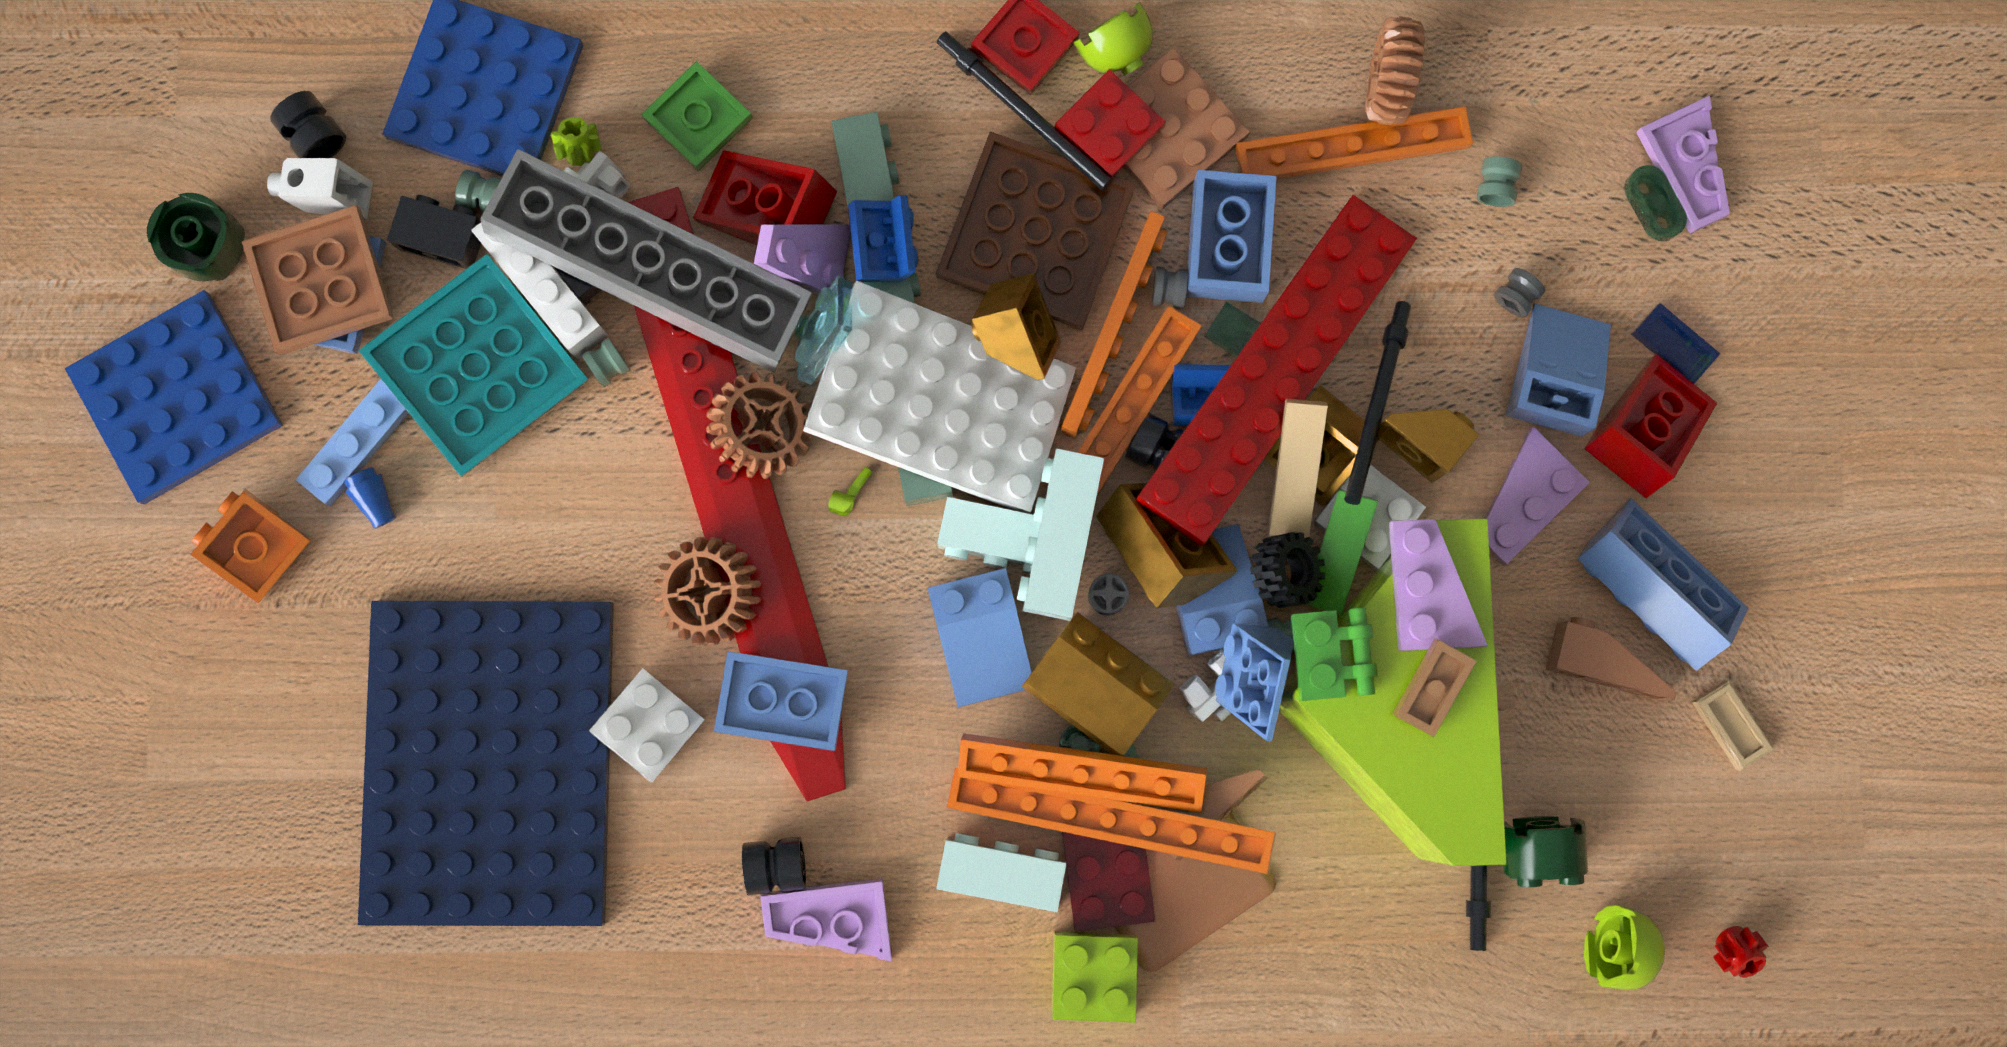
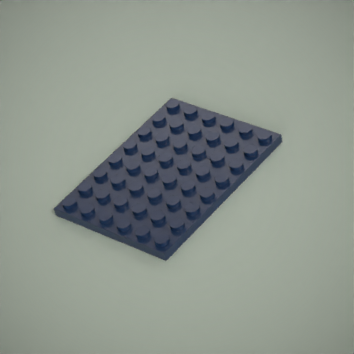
(484, 764)

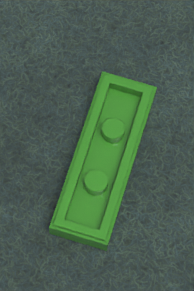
(1342, 550)

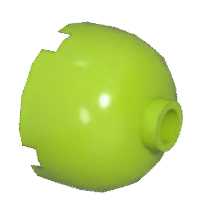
(1118, 42)
(1624, 950)

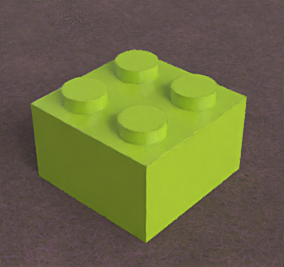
(1094, 977)

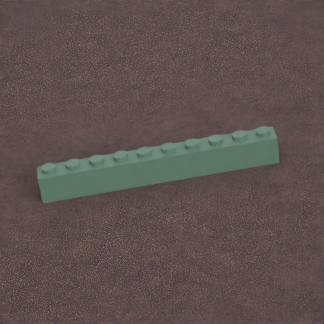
(869, 176)

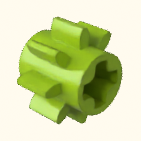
(576, 141)

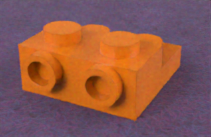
(248, 544)

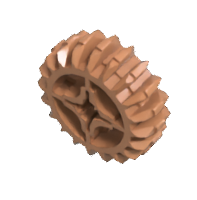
(1395, 70)
(750, 412)
(710, 606)

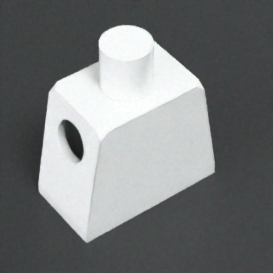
(321, 185)

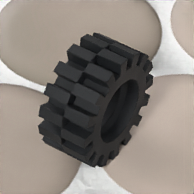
(1272, 573)

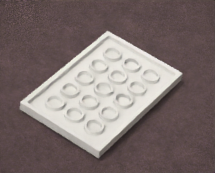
(935, 403)

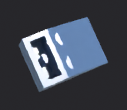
(1561, 371)
(1254, 675)

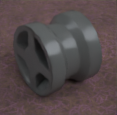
(1170, 287)
(1519, 292)
(1108, 587)

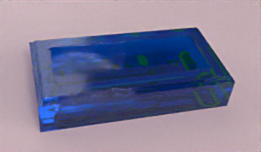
(1675, 343)

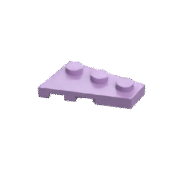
(1686, 153)
(804, 253)
(1531, 496)
(1429, 590)
(833, 916)

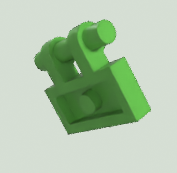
(1319, 654)

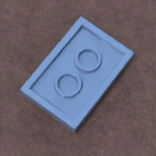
(781, 701)

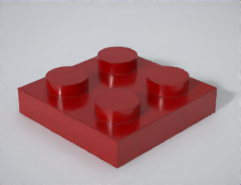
(1025, 41)
(1110, 124)

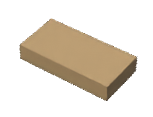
(1733, 725)

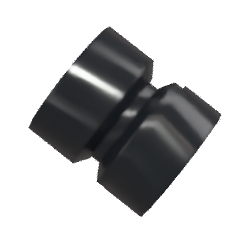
(303, 123)
(1148, 439)
(773, 866)

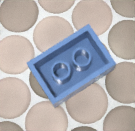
(1231, 236)

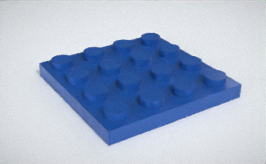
(482, 86)
(173, 397)

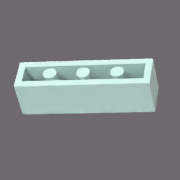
(1062, 534)

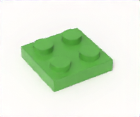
(697, 116)

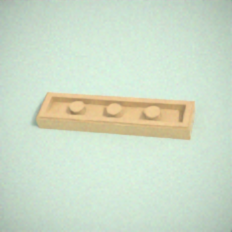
(1297, 467)

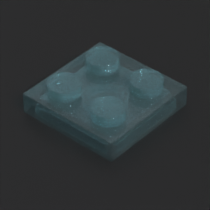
(823, 329)

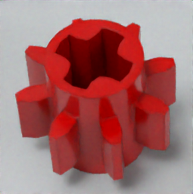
(1740, 951)

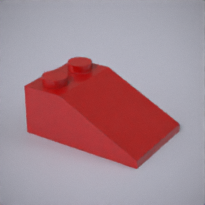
(760, 192)
(1651, 427)

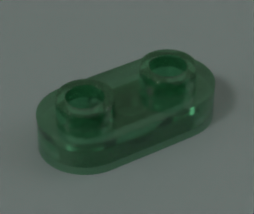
(1658, 203)

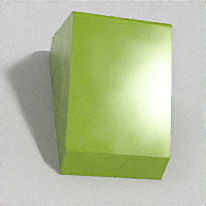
(1429, 790)

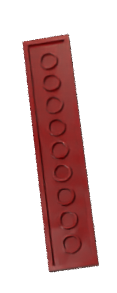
(1277, 364)

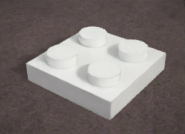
(1392, 505)
(646, 725)

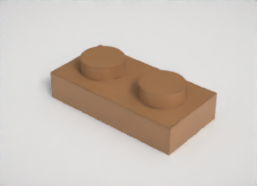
(1434, 687)

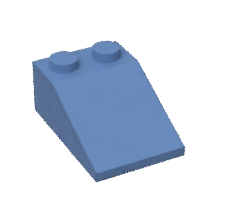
(1210, 617)
(981, 636)

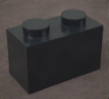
(435, 231)

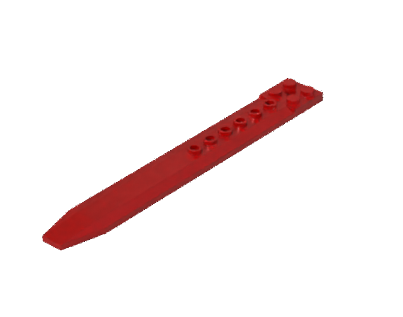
(738, 509)

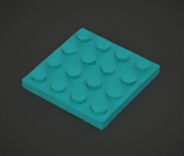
(473, 365)

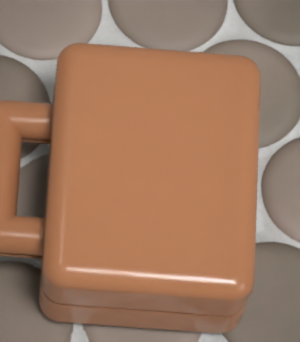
(1191, 903)

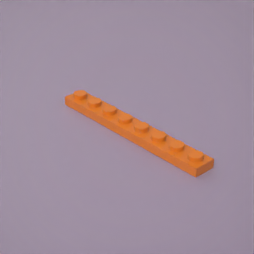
(1117, 822)

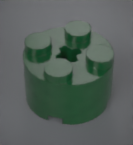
(195, 237)
(1545, 850)

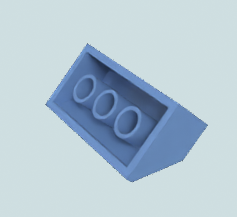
(1664, 585)

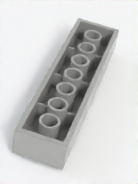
(644, 260)

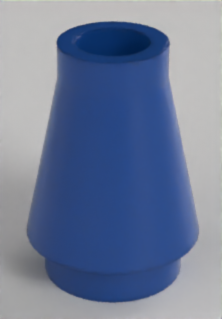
(370, 496)

